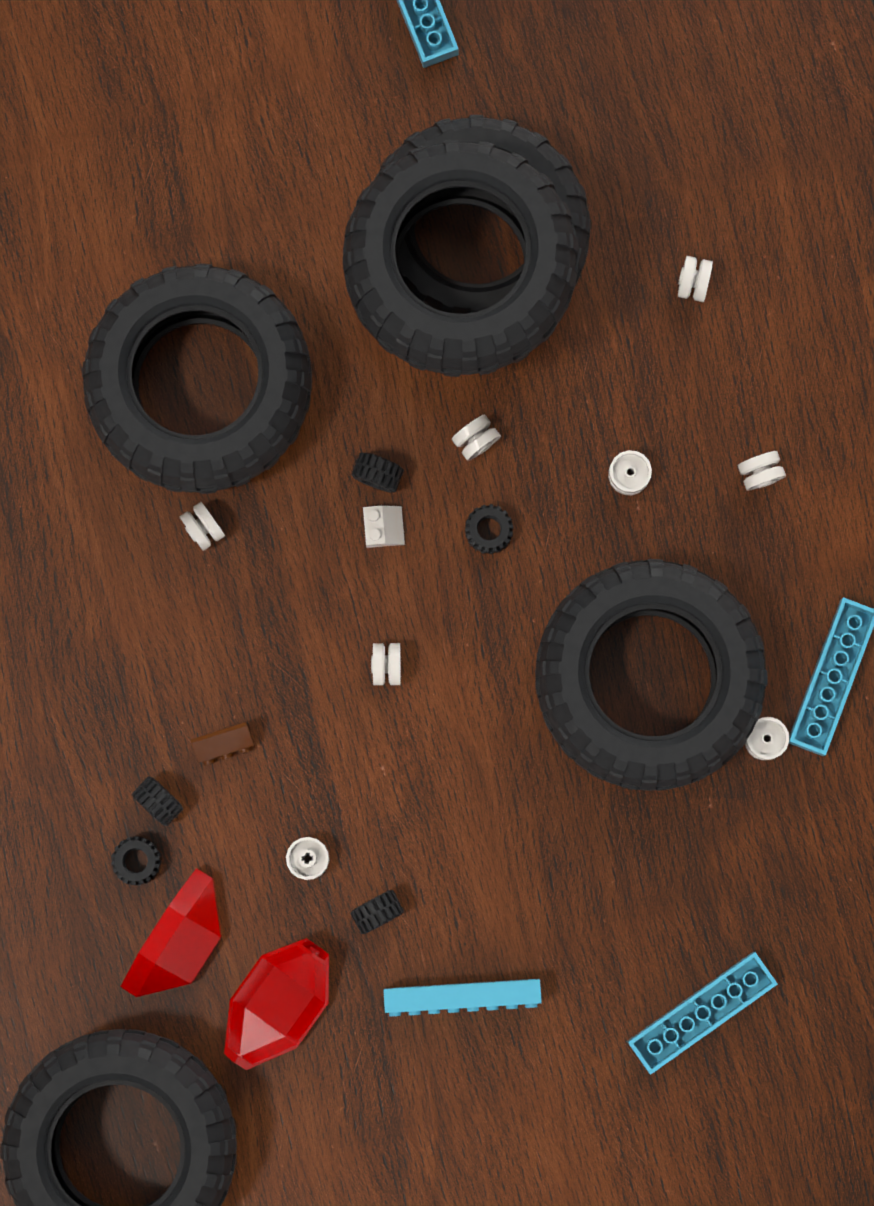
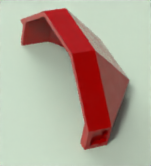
(179, 940)
(277, 1003)

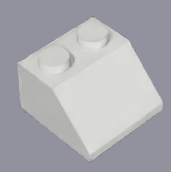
(383, 526)

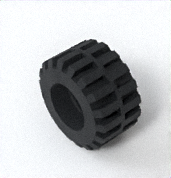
(377, 472)
(496, 514)
(157, 801)
(121, 852)
(377, 912)

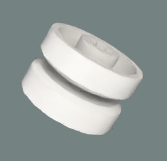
(694, 278)
(476, 437)
(637, 464)
(761, 470)
(200, 527)
(386, 664)
(775, 747)
(297, 853)

